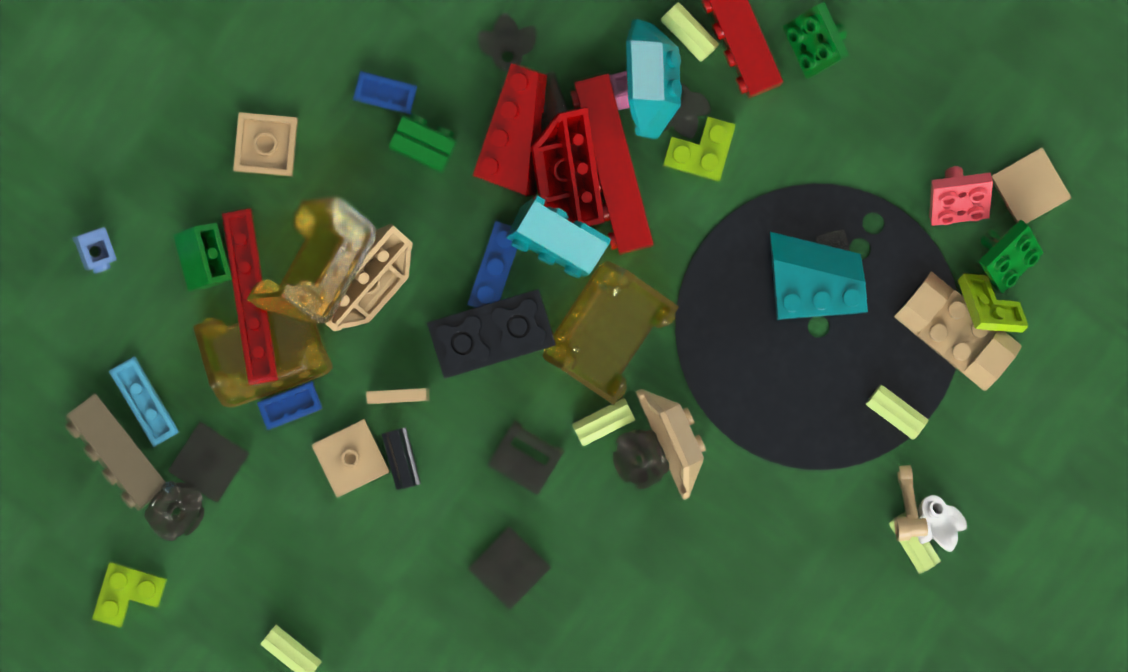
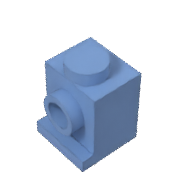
(99, 239)

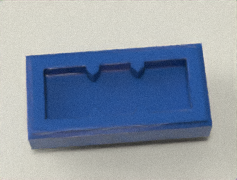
(385, 93)
(290, 405)

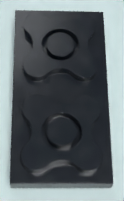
(491, 333)

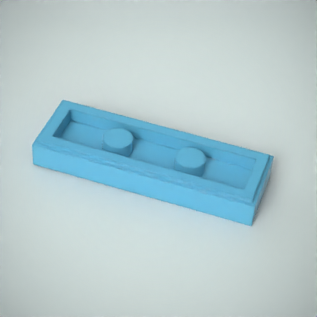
(144, 401)

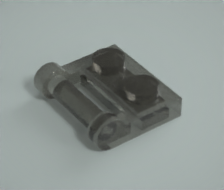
(519, 465)

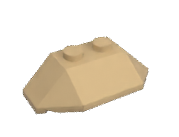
(377, 279)
(676, 438)

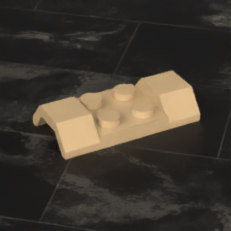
(944, 323)

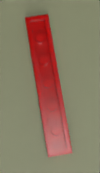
(245, 273)

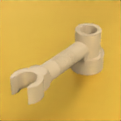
(911, 524)

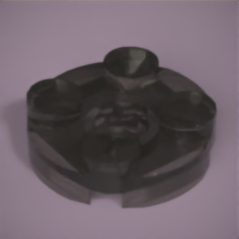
(646, 445)
(165, 501)

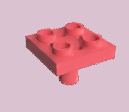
(960, 197)

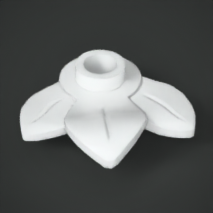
(942, 524)

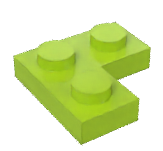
(704, 159)
(987, 311)
(123, 585)

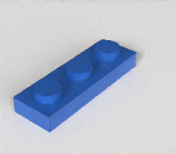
(493, 268)

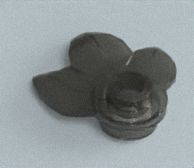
(507, 38)
(686, 118)

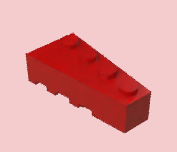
(513, 130)

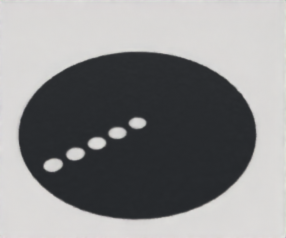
(773, 381)

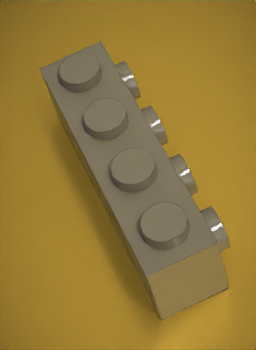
(115, 451)

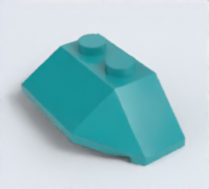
(652, 78)

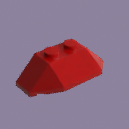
(568, 168)

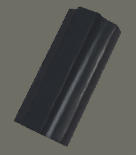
(401, 458)

